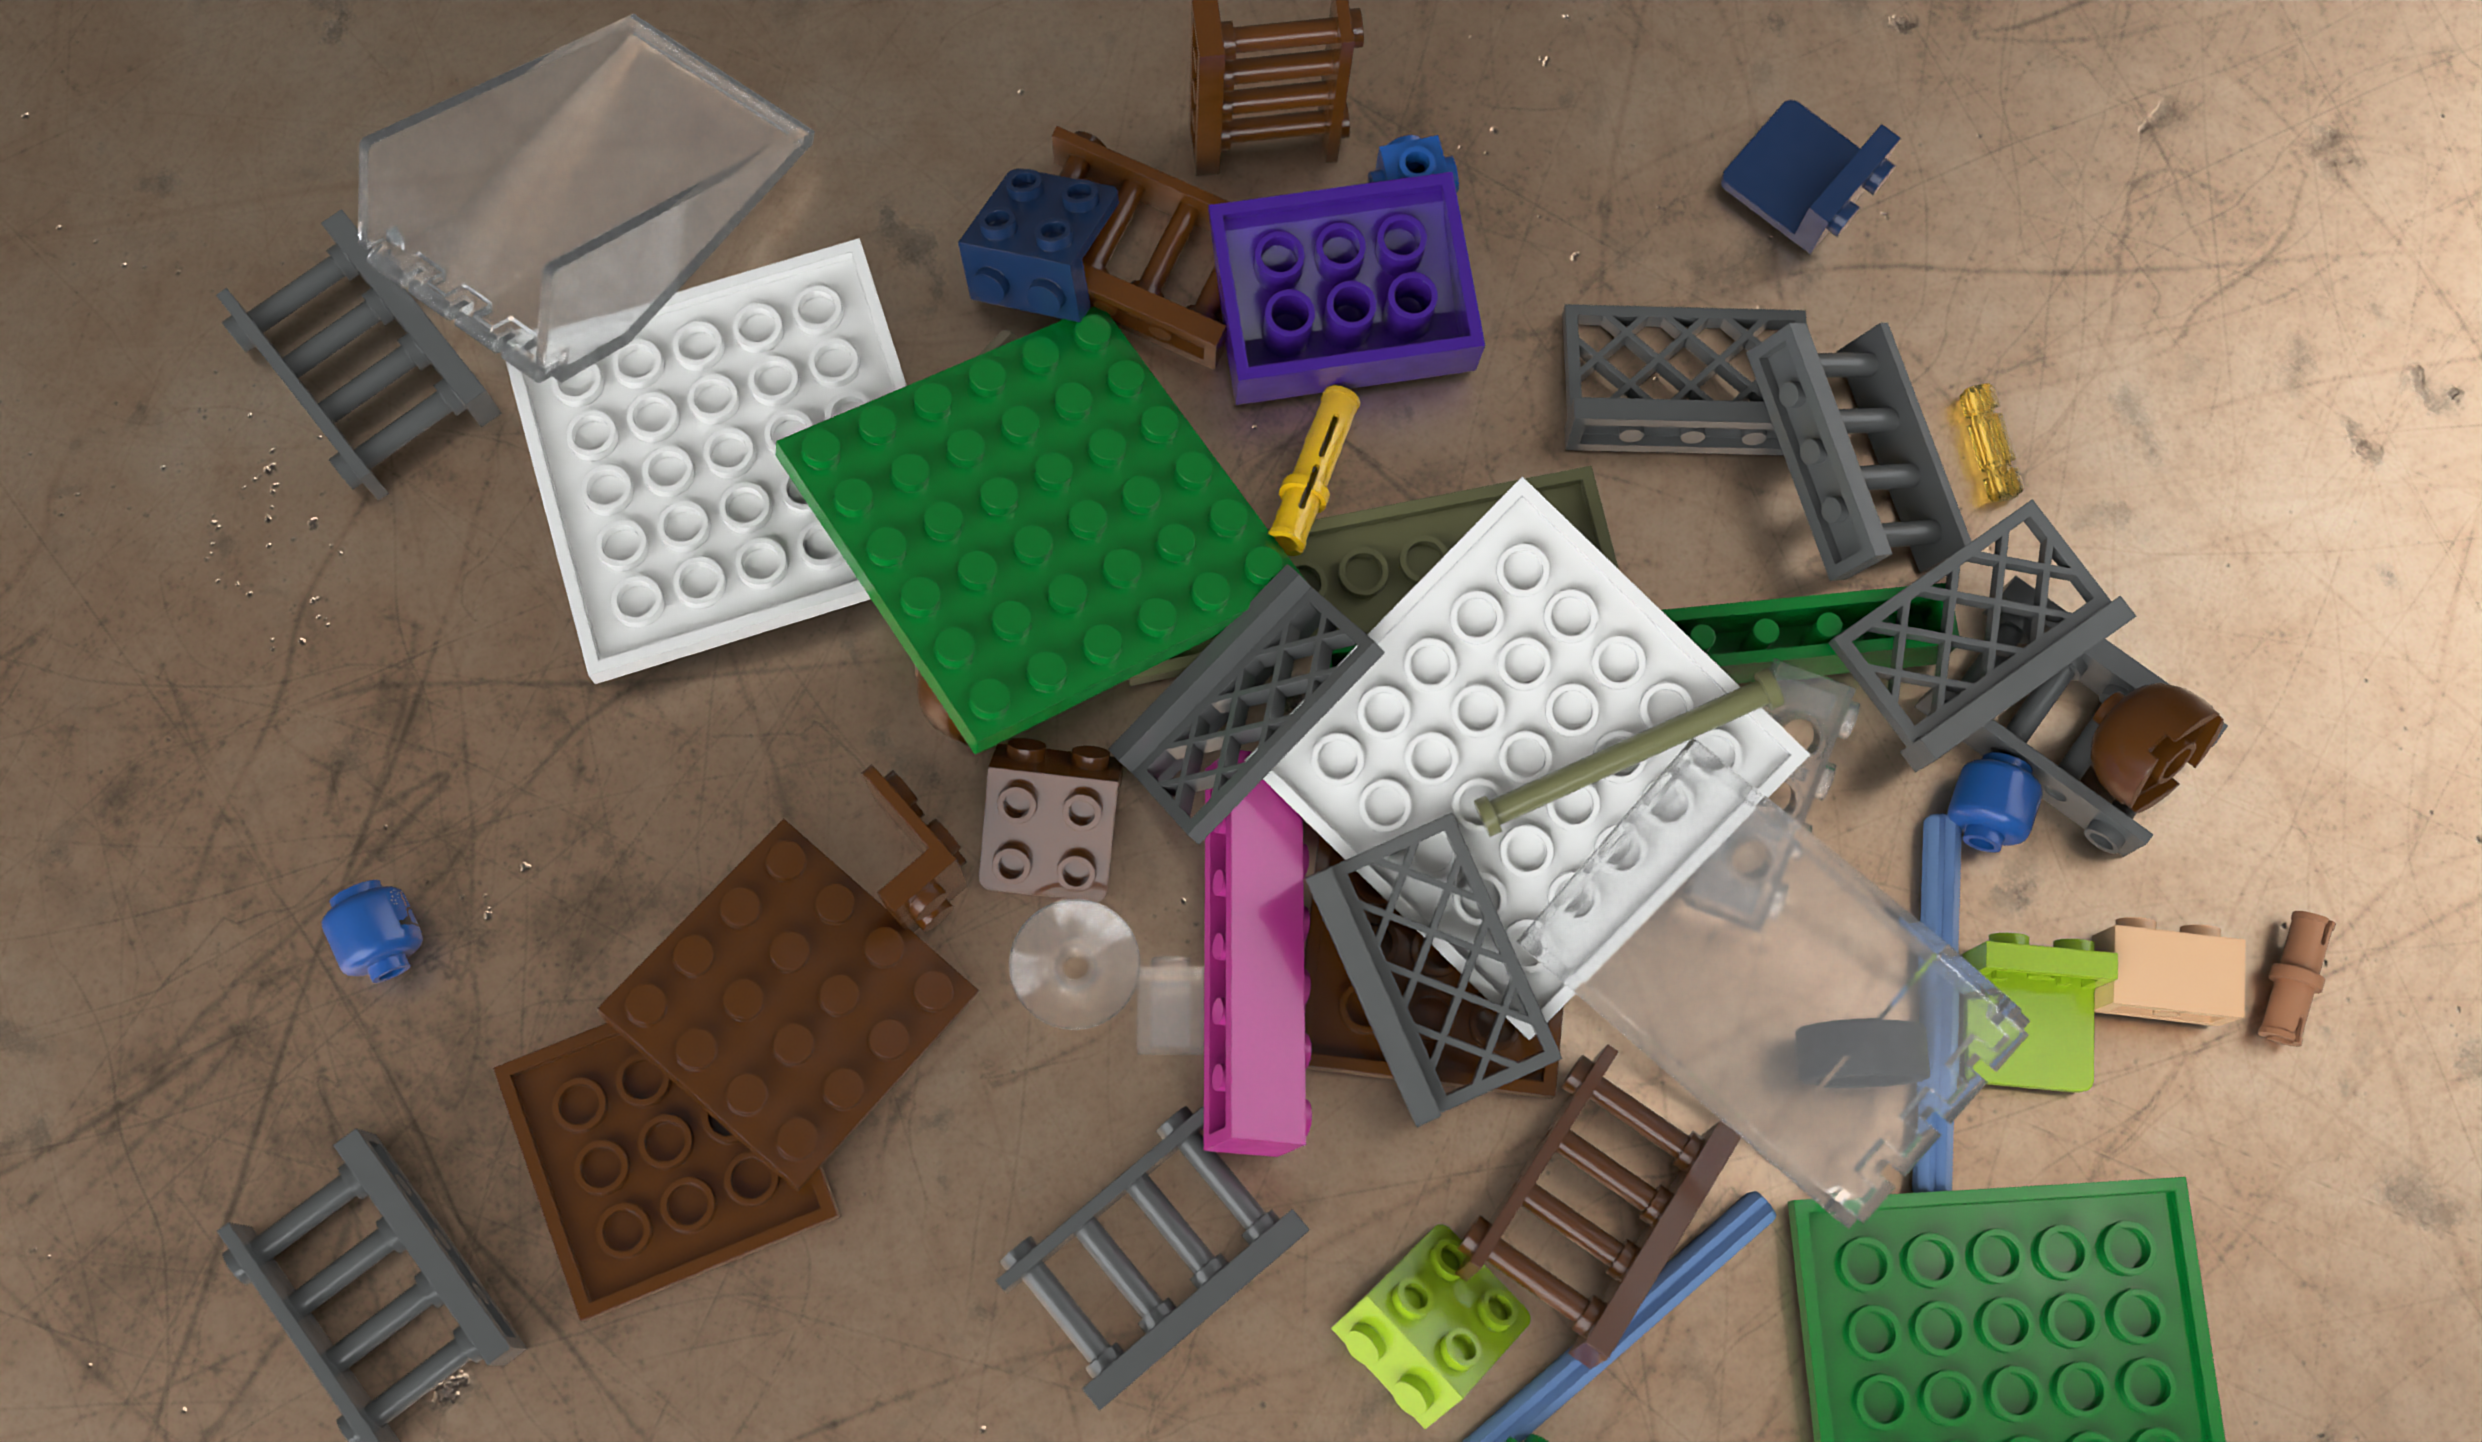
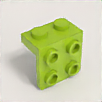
(2057, 996)
(1430, 1329)

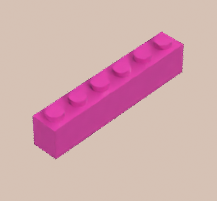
(1256, 978)

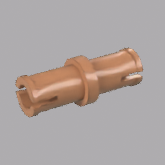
(2297, 978)

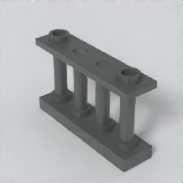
(384, 303)
(1824, 462)
(2101, 669)
(442, 1280)
(1161, 1320)

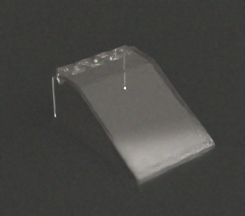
(570, 193)
(1775, 983)

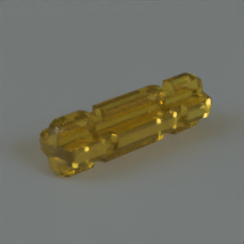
(1991, 442)

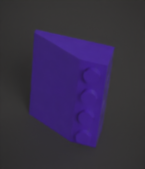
(1345, 287)

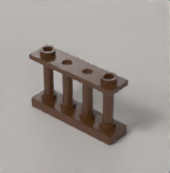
(1217, 70)
(1140, 304)
(1629, 1264)

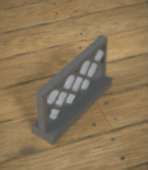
(1673, 423)
(2013, 678)
(1229, 681)
(1379, 992)

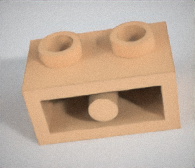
(2173, 974)

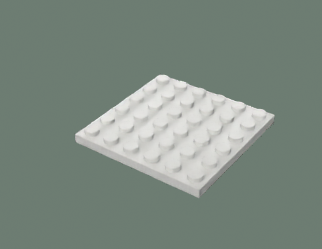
(667, 468)
(1490, 678)

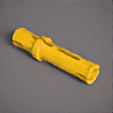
(1332, 417)

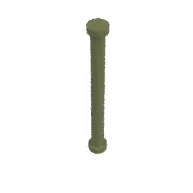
(1630, 751)

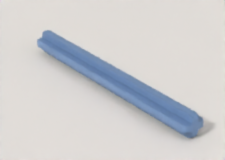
(1941, 915)
(1675, 1282)

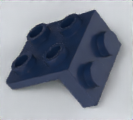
(1807, 174)
(1032, 241)

